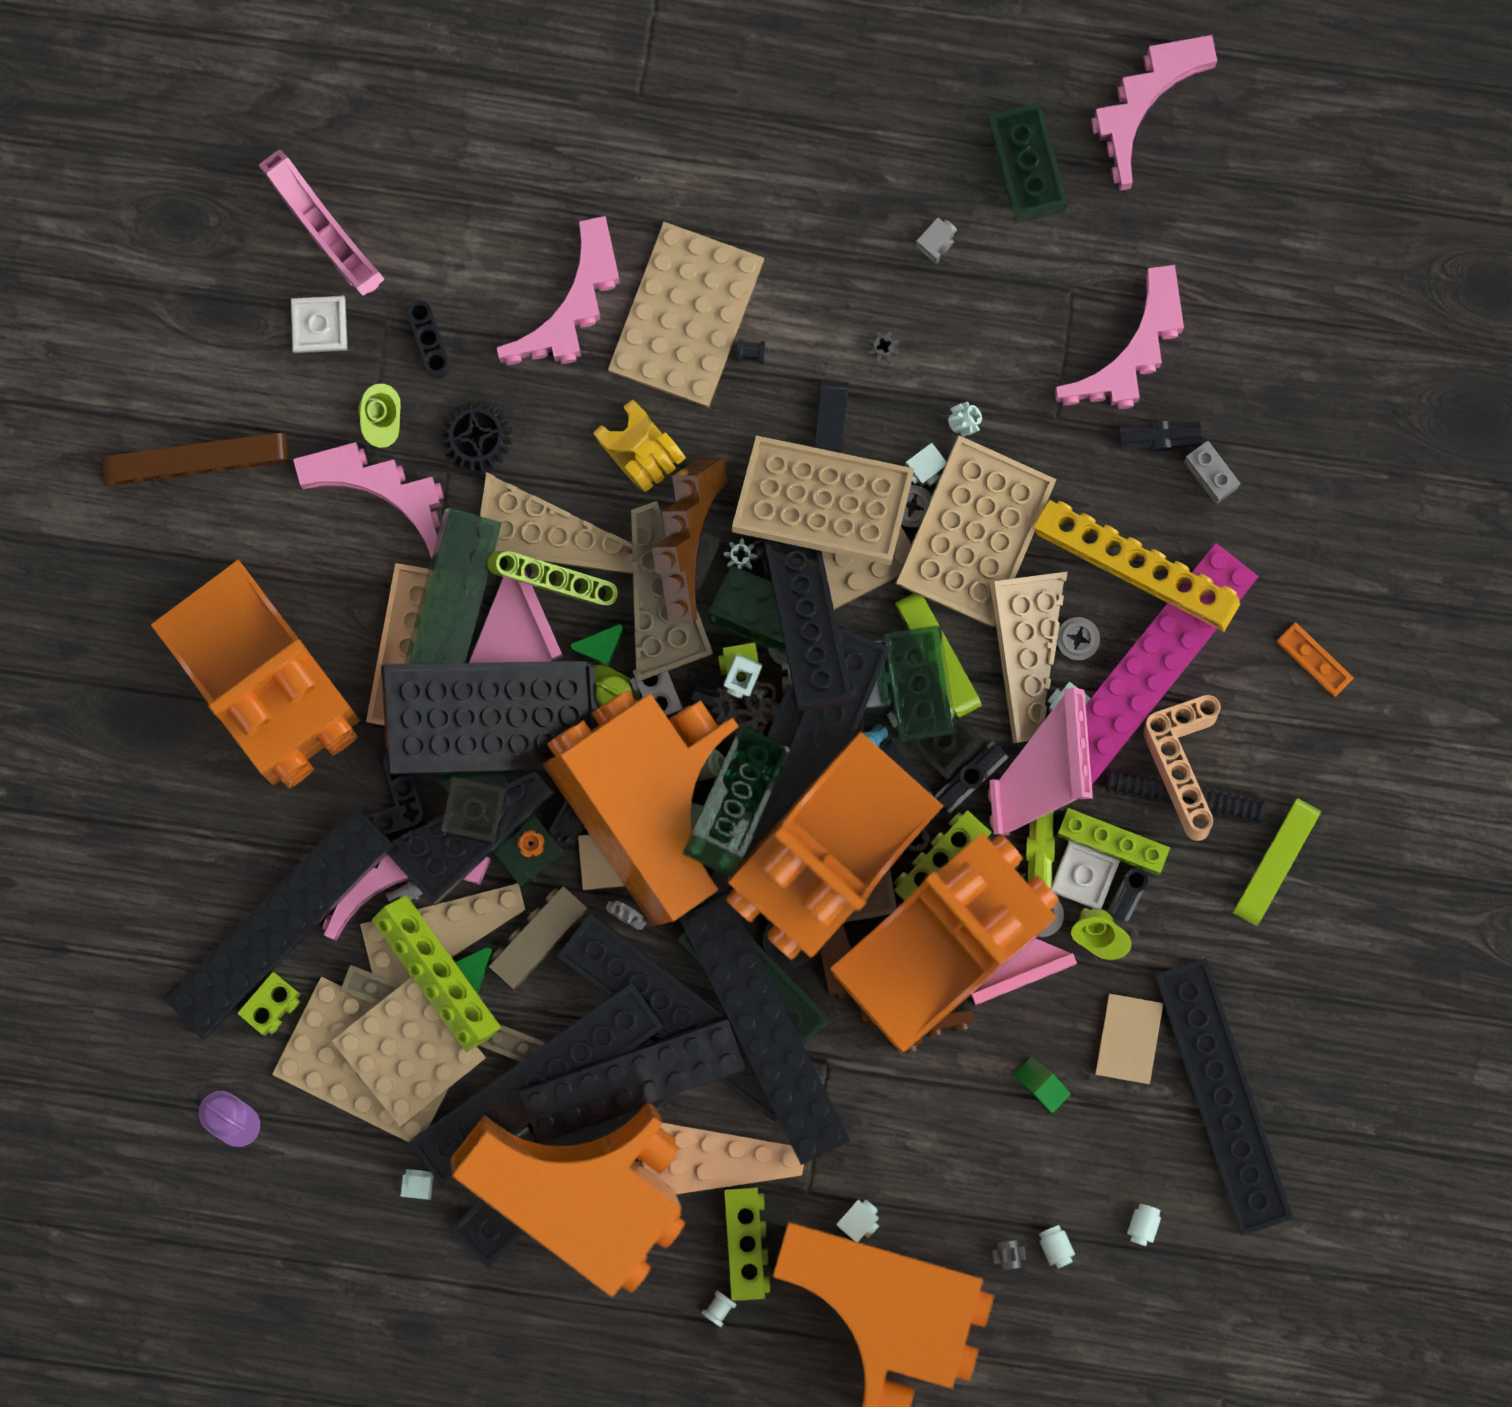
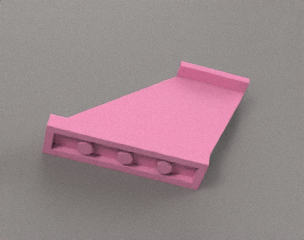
(516, 628)
(1047, 771)
(1029, 965)

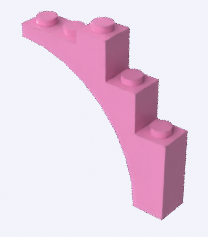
(1167, 65)
(320, 224)
(580, 307)
(1119, 378)
(345, 468)
(374, 882)

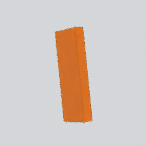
(1314, 660)

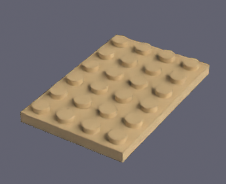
(686, 314)
(823, 500)
(974, 529)
(321, 1069)

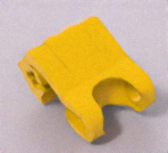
(640, 449)

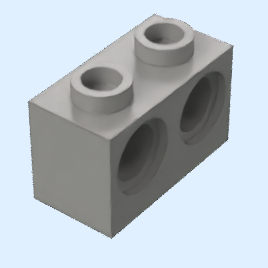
(1212, 472)
(663, 689)

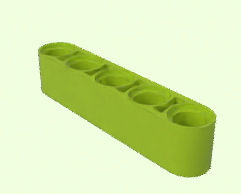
(540, 578)
(917, 615)
(1277, 862)

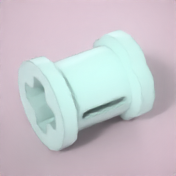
(719, 1308)

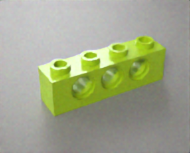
(961, 824)
(1113, 841)
(740, 1287)

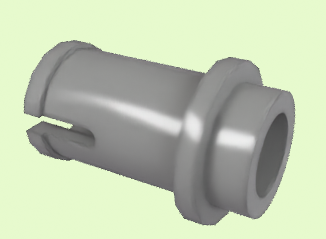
(409, 889)

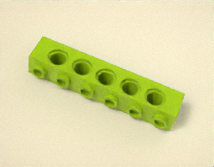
(436, 973)

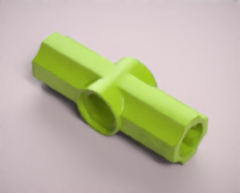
(1041, 848)

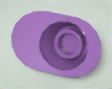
(229, 1119)

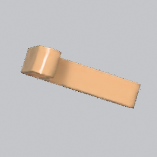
(1178, 762)

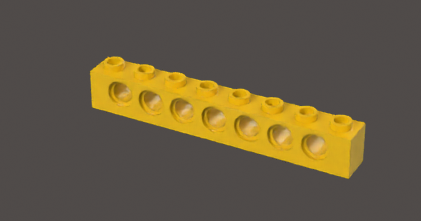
(1215, 614)

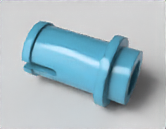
(877, 736)

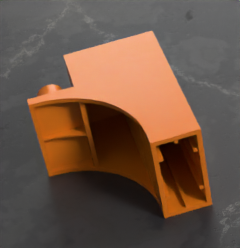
(257, 676)
(635, 792)
(831, 847)
(946, 940)
(584, 1198)
(898, 1309)

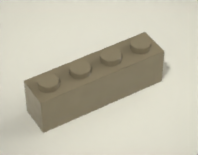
(538, 938)

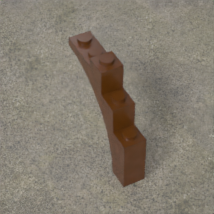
(683, 521)
(837, 947)

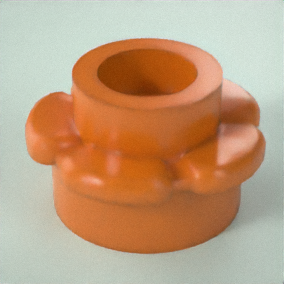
(527, 850)

